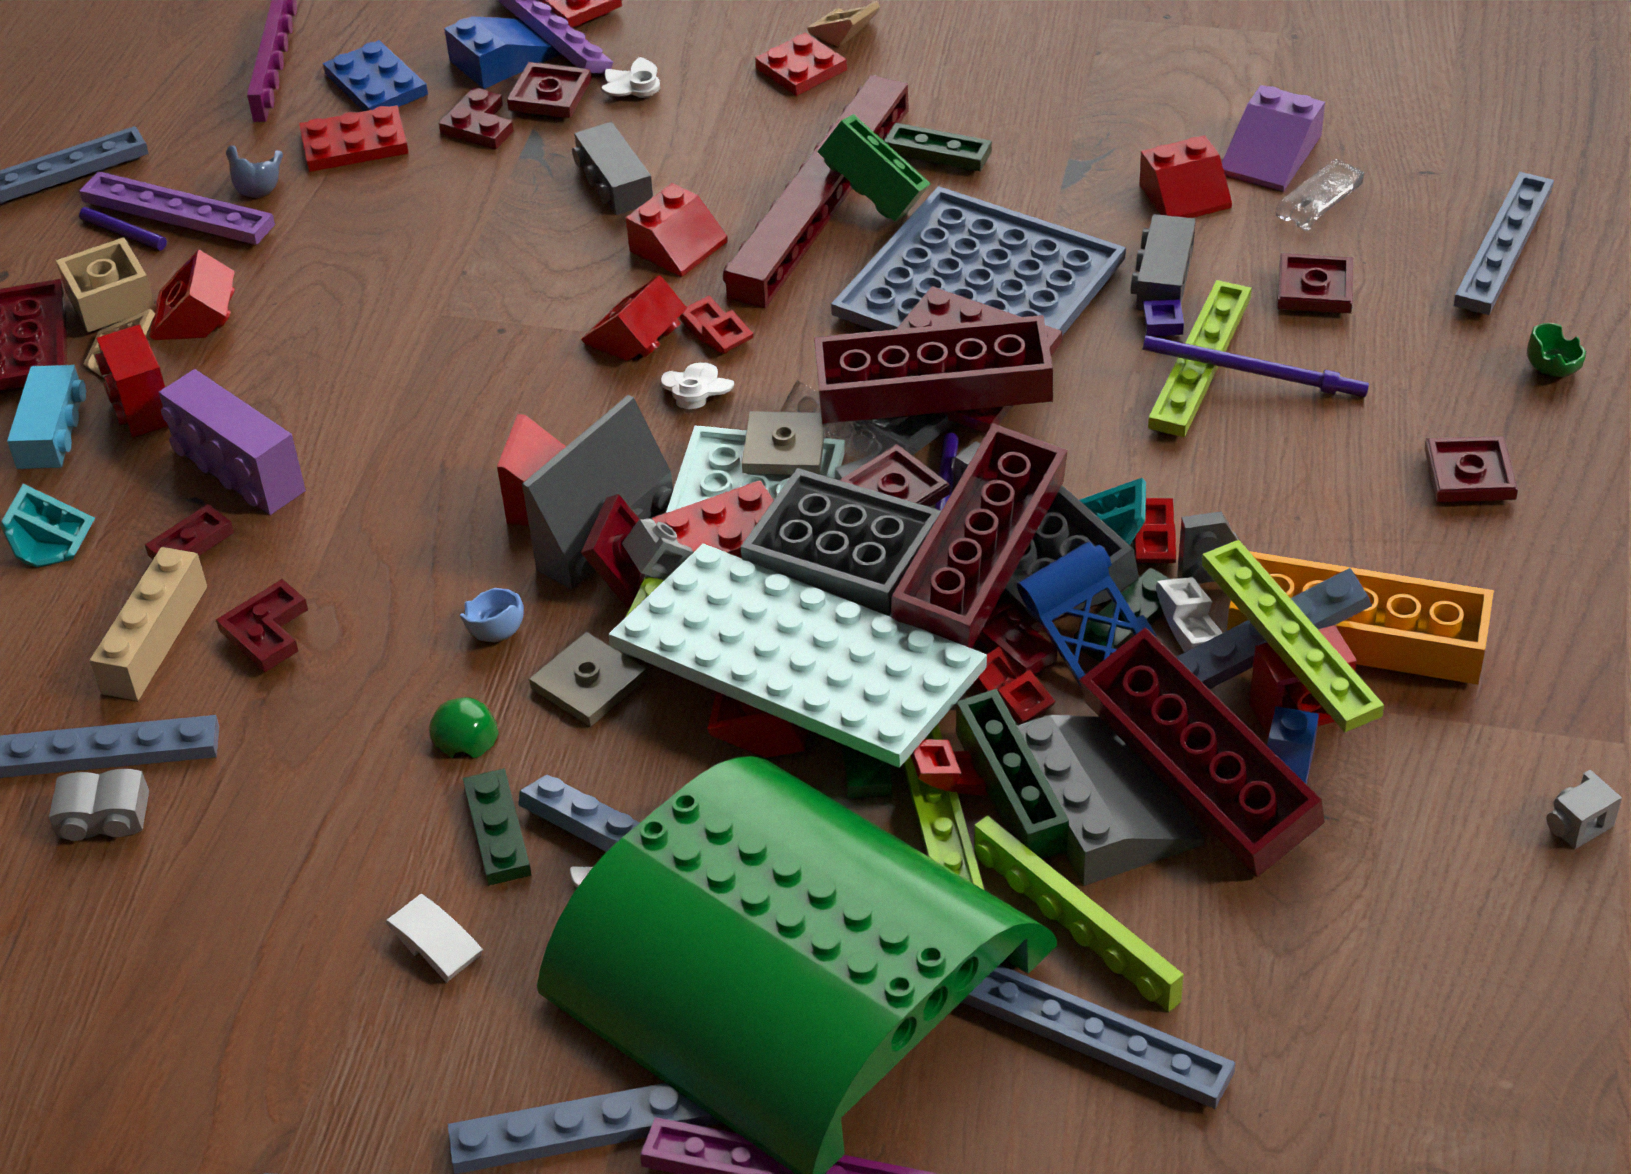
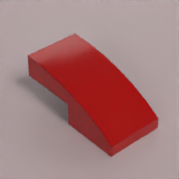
(714, 326)
(1157, 536)
(1020, 692)
(946, 769)

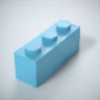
(46, 417)

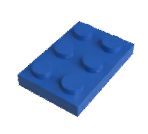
(375, 77)

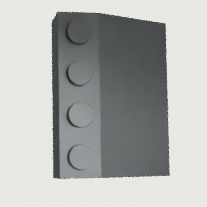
(571, 488)
(1065, 529)
(840, 538)
(1113, 800)

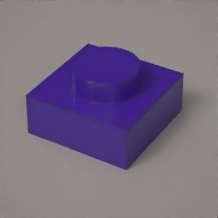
(1163, 317)

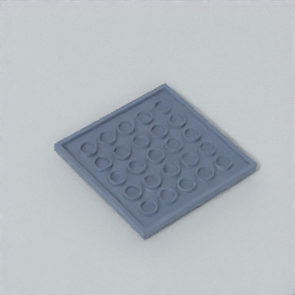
(982, 256)

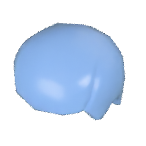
(493, 615)

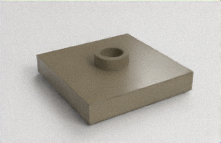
(783, 443)
(588, 679)

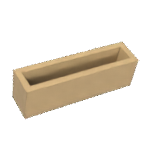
(148, 624)

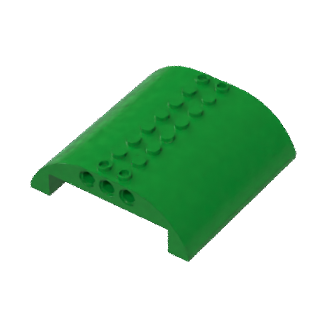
(773, 953)

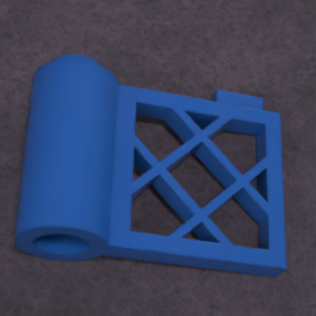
(1068, 584)

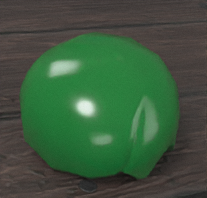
(1553, 353)
(463, 727)

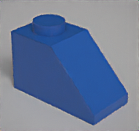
(1294, 738)

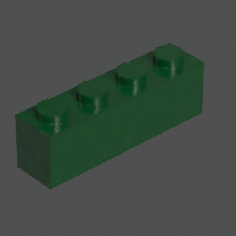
(1011, 774)

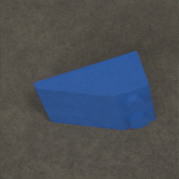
(494, 48)

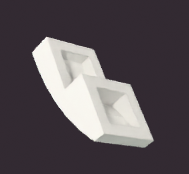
(1187, 611)
(434, 935)

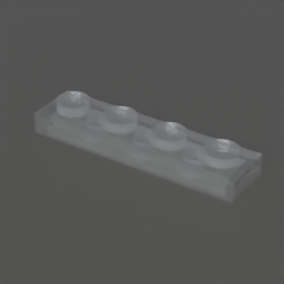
(860, 436)

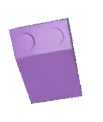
(1274, 137)

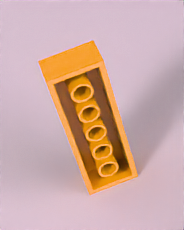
(1411, 624)

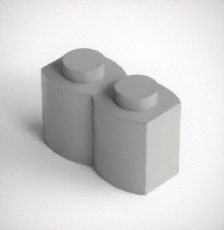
(99, 804)

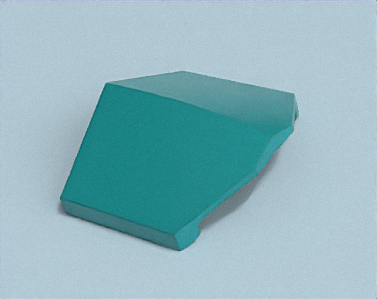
(1121, 508)
(43, 528)

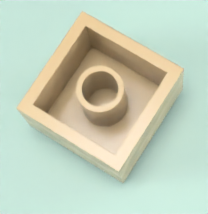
(105, 284)

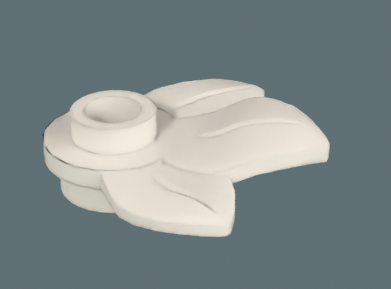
(639, 81)
(695, 385)

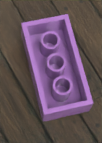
(232, 441)

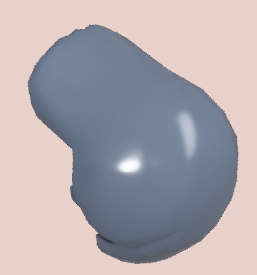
(253, 178)

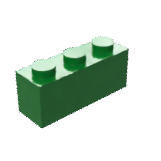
(873, 168)

